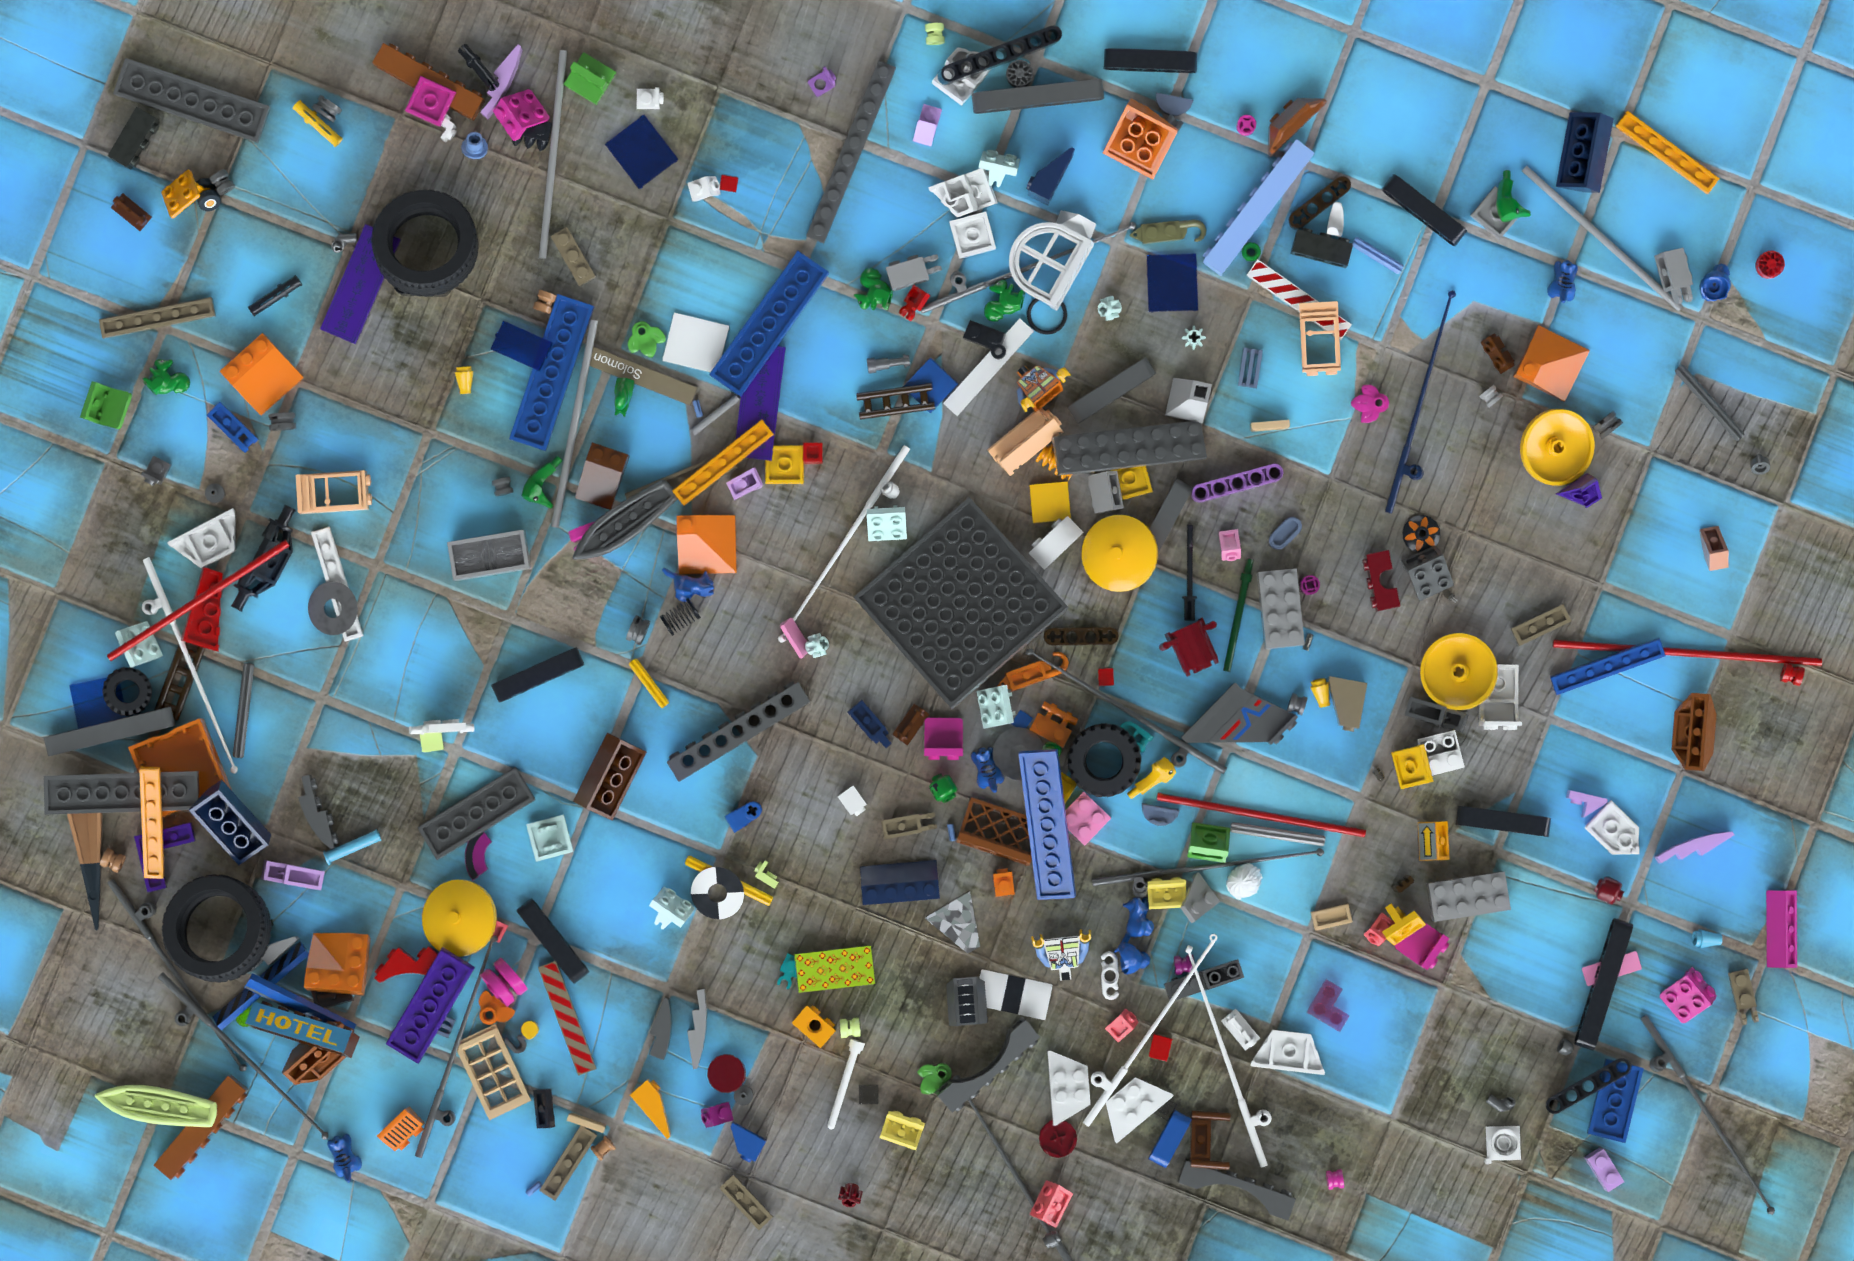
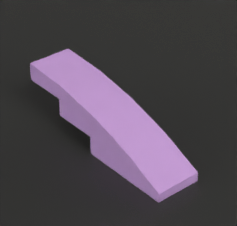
(505, 75)
(1700, 845)

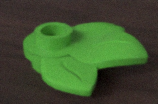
(647, 341)
(932, 1079)

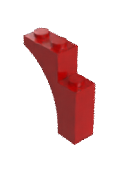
(402, 962)

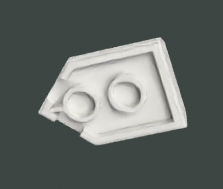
(1614, 830)

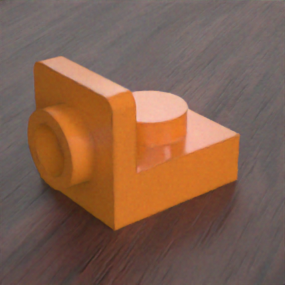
(1003, 882)

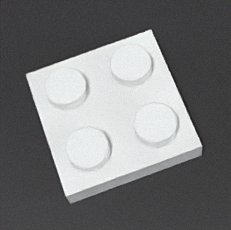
(972, 235)

